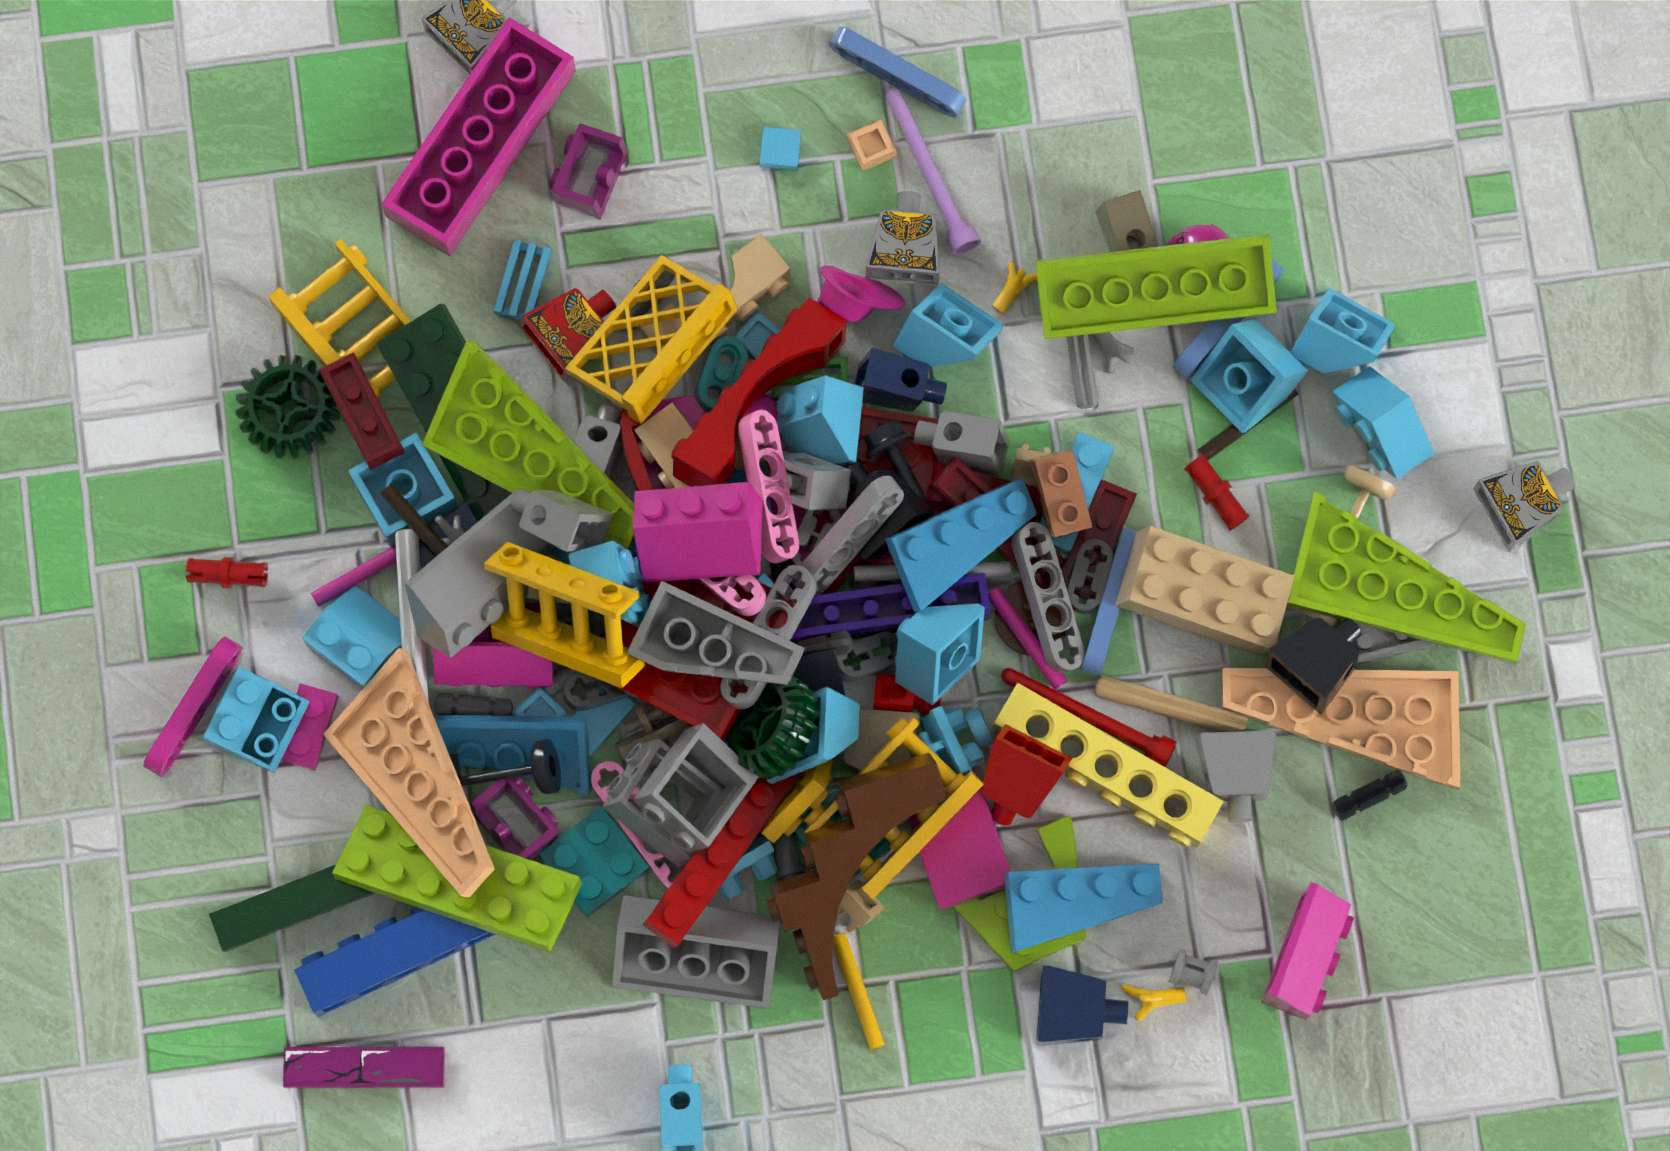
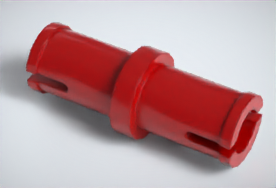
(1216, 492)
(227, 572)

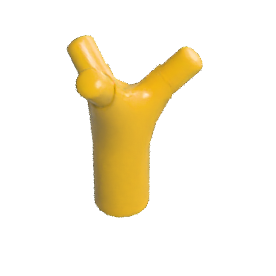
(1015, 284)
(1155, 998)

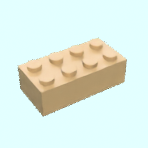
(1204, 590)

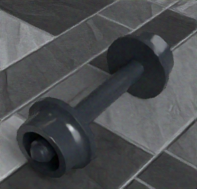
(887, 442)

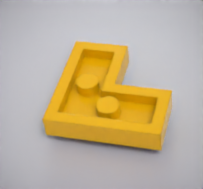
(807, 792)

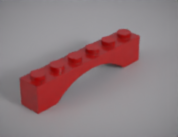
(803, 345)

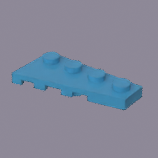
(953, 542)
(508, 742)
(1064, 901)

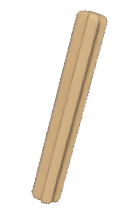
(1170, 705)

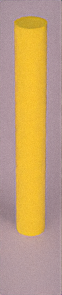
(857, 991)

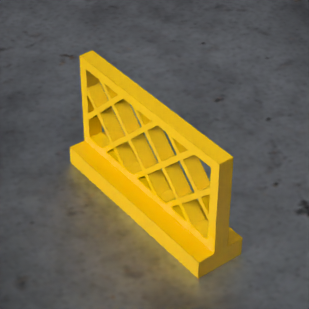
(680, 347)

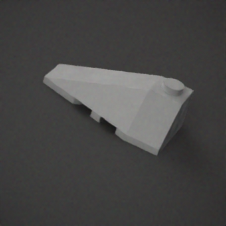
(701, 639)

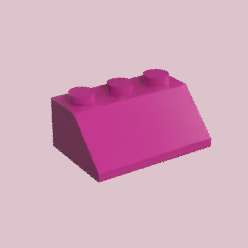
(698, 532)
(493, 663)
(1308, 952)

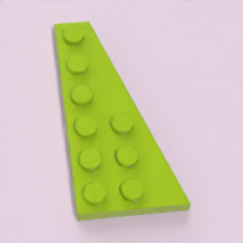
(509, 440)
(1382, 585)

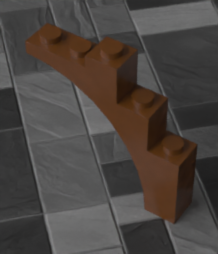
(874, 807)

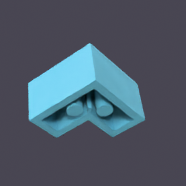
(1384, 421)

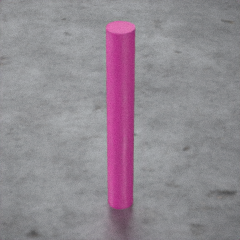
(355, 576)
(1024, 636)

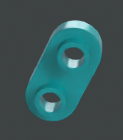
(719, 375)

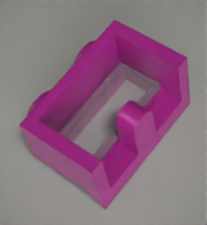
(588, 170)
(514, 818)

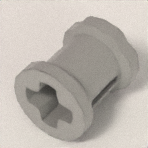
(1193, 971)

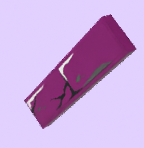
(364, 1067)

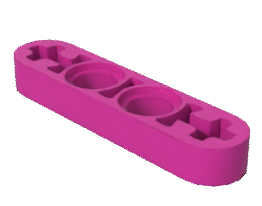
(192, 706)

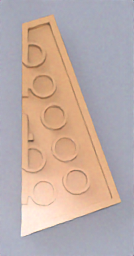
(1378, 714)
(404, 761)

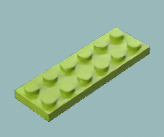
(1156, 286)
(515, 901)

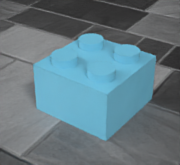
(414, 477)

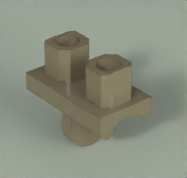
(666, 730)

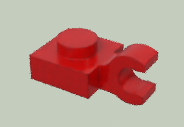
(893, 697)

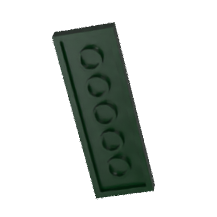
(422, 361)

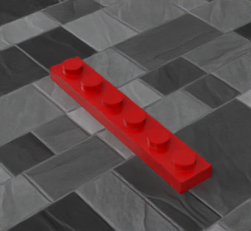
(711, 866)

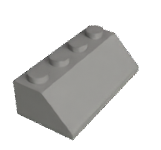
(455, 595)
(720, 959)

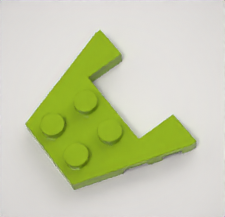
(990, 915)

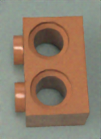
(1060, 493)

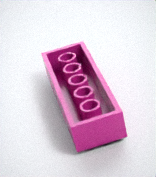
(479, 137)

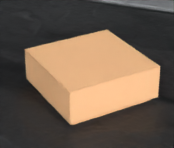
(871, 145)

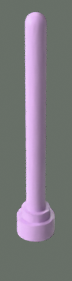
(961, 235)

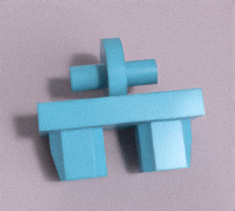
(939, 735)
(760, 860)

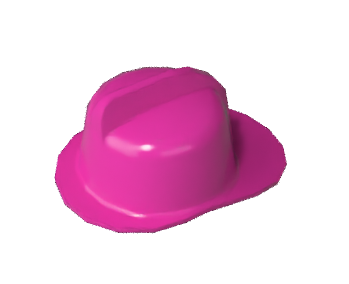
(855, 295)

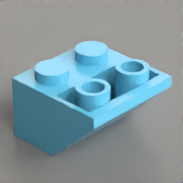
(617, 565)
(254, 720)

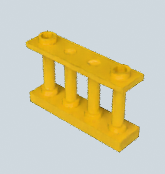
(319, 334)
(555, 640)
(932, 819)

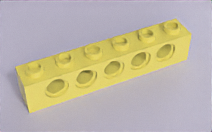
(1096, 745)

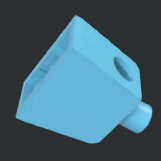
(681, 1128)

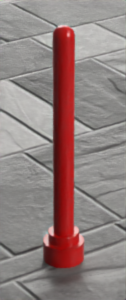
(1155, 748)

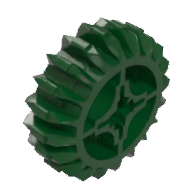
(272, 403)
(775, 729)

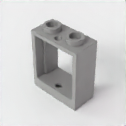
(721, 763)
(686, 777)

